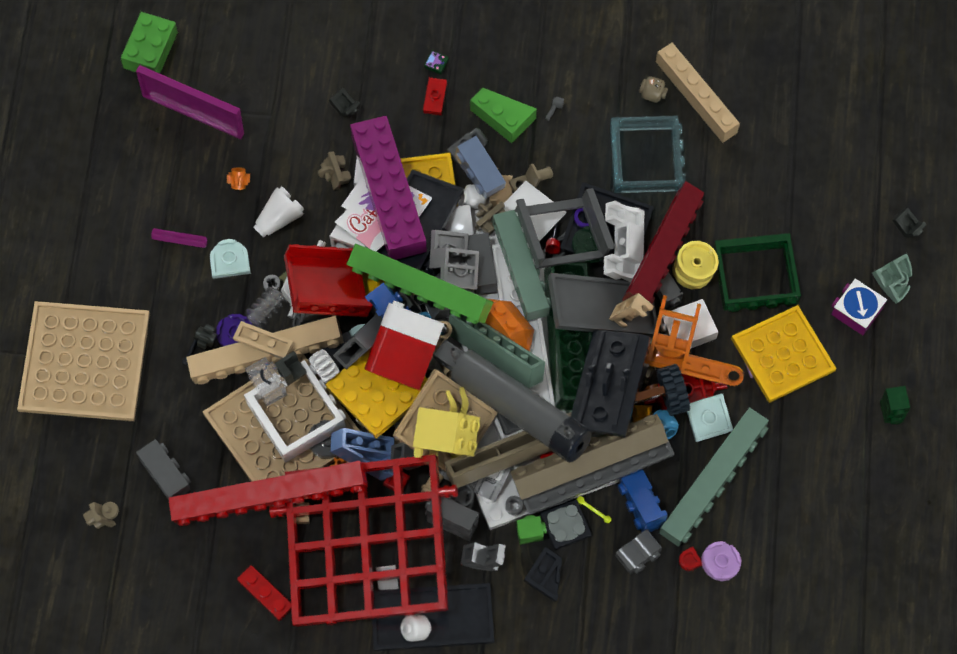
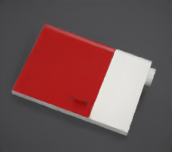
(403, 346)

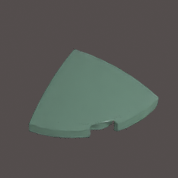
(895, 277)

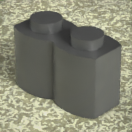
(638, 552)

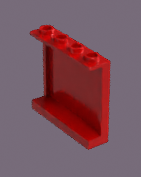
(323, 281)

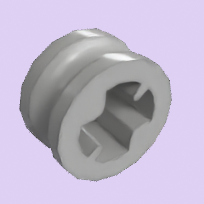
(270, 278)

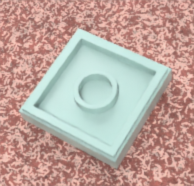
(709, 417)

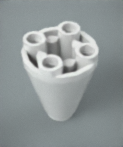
(277, 212)

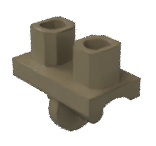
(331, 170)
(485, 222)
(101, 514)

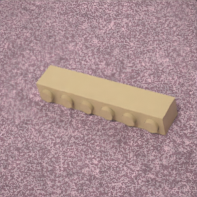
(697, 92)

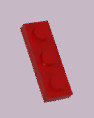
(265, 593)

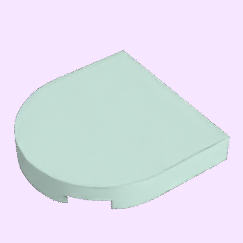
(229, 259)

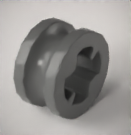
(508, 505)

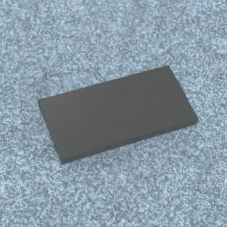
(588, 302)

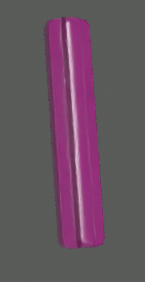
(180, 238)

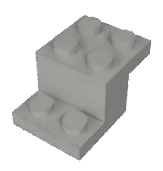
(451, 256)

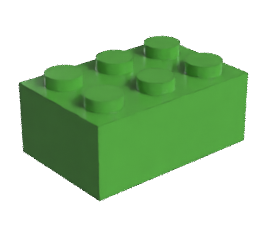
(149, 43)

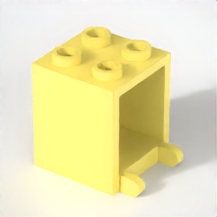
(445, 432)

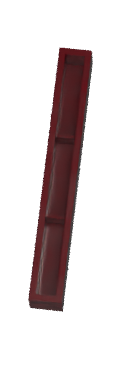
(666, 242)

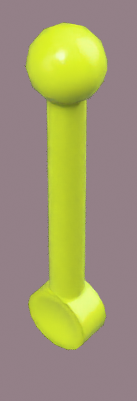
(607, 519)

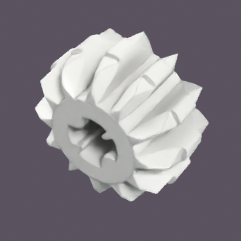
(324, 365)

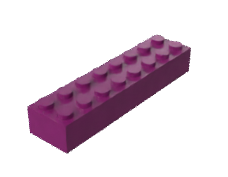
(388, 188)

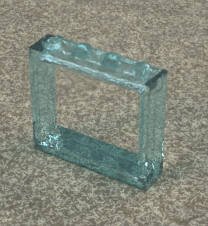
(647, 123)

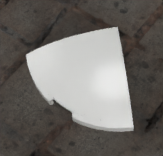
(460, 220)

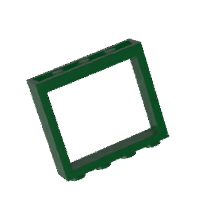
(756, 244)

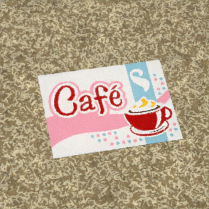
(363, 226)

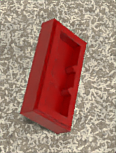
(435, 96)

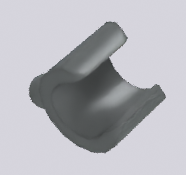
(557, 103)

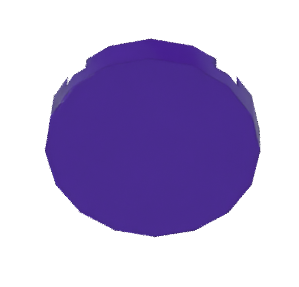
(227, 327)

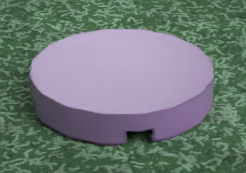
(721, 561)

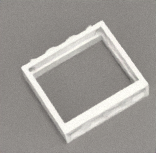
(309, 440)

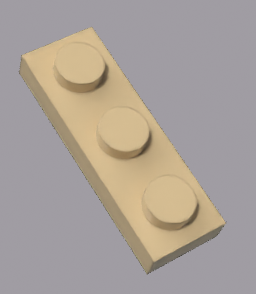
(263, 340)

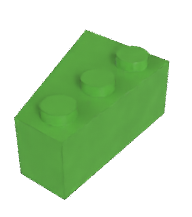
(502, 113)

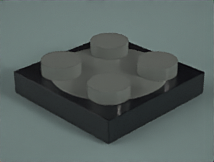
(565, 524)

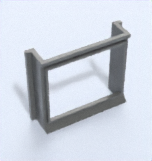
(594, 218)

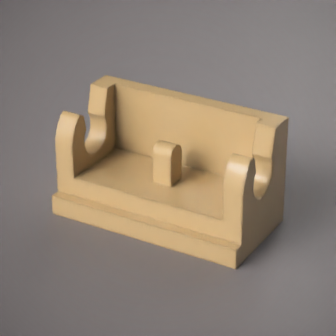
(630, 309)

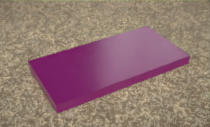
(190, 102)

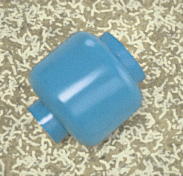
(669, 423)

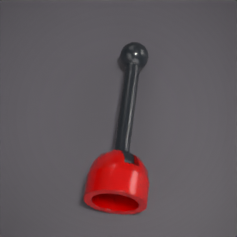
(555, 249)

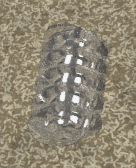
(264, 306)

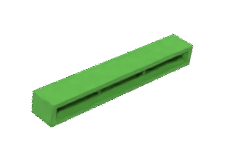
(420, 283)

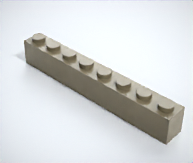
(601, 452)
(494, 458)

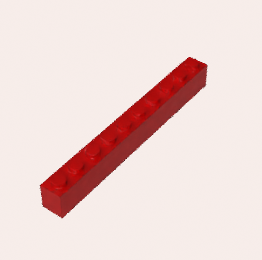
(268, 492)

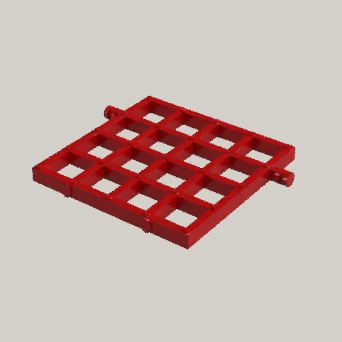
(365, 542)

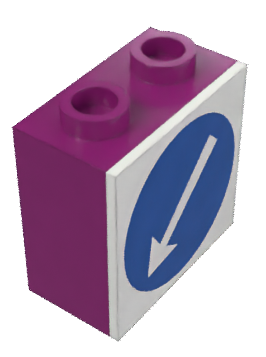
(858, 306)

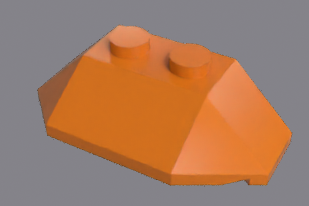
(510, 322)

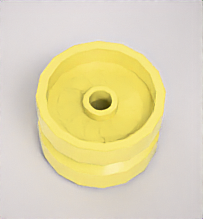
(695, 265)

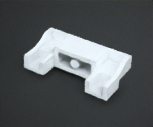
(628, 241)

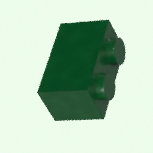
(895, 405)

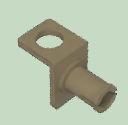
(532, 176)

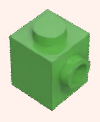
(530, 529)

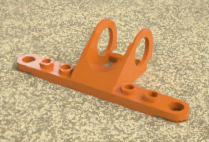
(670, 350)

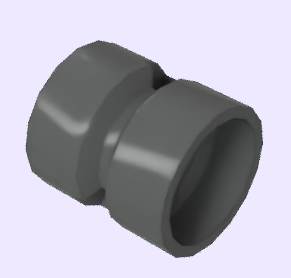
(465, 496)

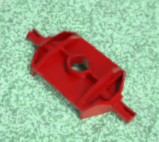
(699, 388)

